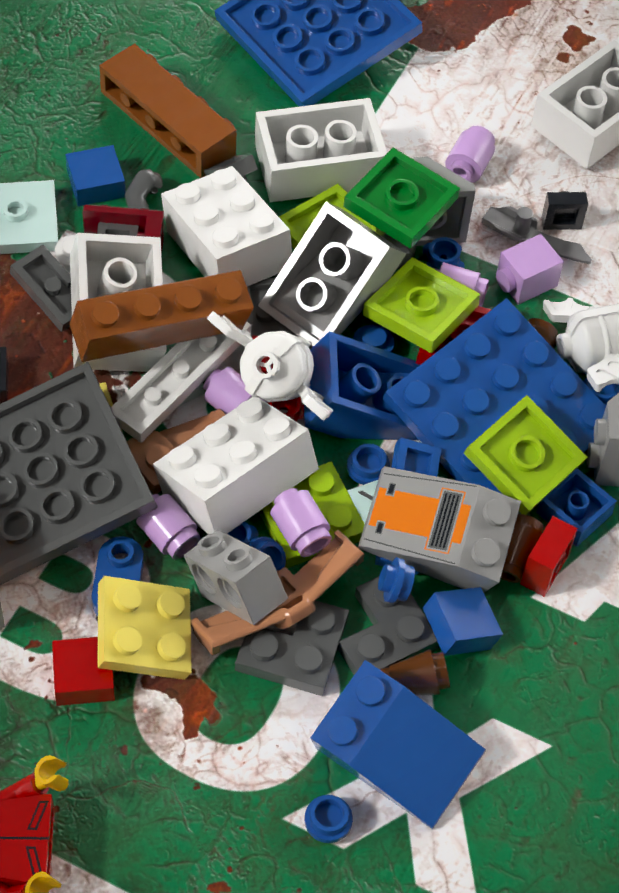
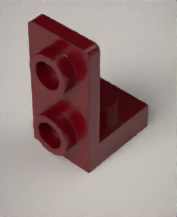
(149, 221)

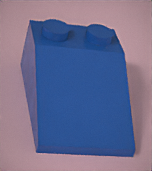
(353, 384)
(397, 744)

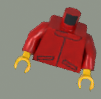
(28, 829)

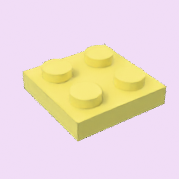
(144, 628)

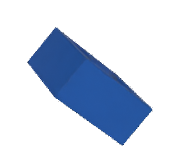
(95, 175)
(579, 504)
(462, 621)

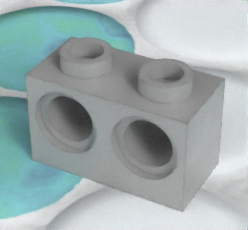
(236, 576)

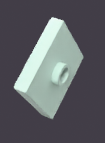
(27, 216)

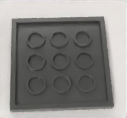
(63, 472)

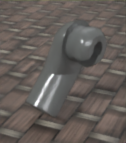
(142, 184)

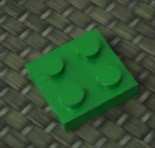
(401, 197)

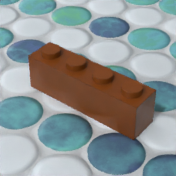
(167, 109)
(158, 315)

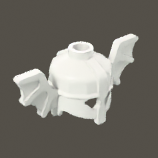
(589, 339)
(290, 361)

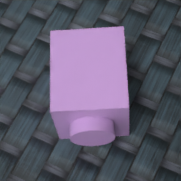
(529, 269)

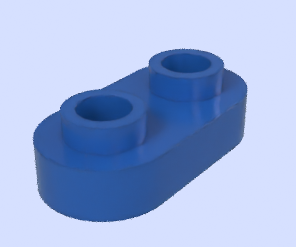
(126, 568)

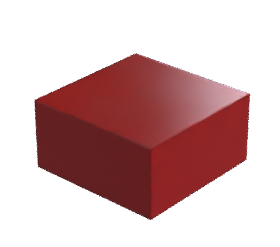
(548, 556)
(77, 673)

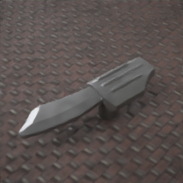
(522, 226)

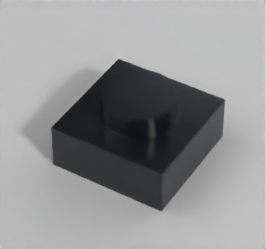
(564, 210)

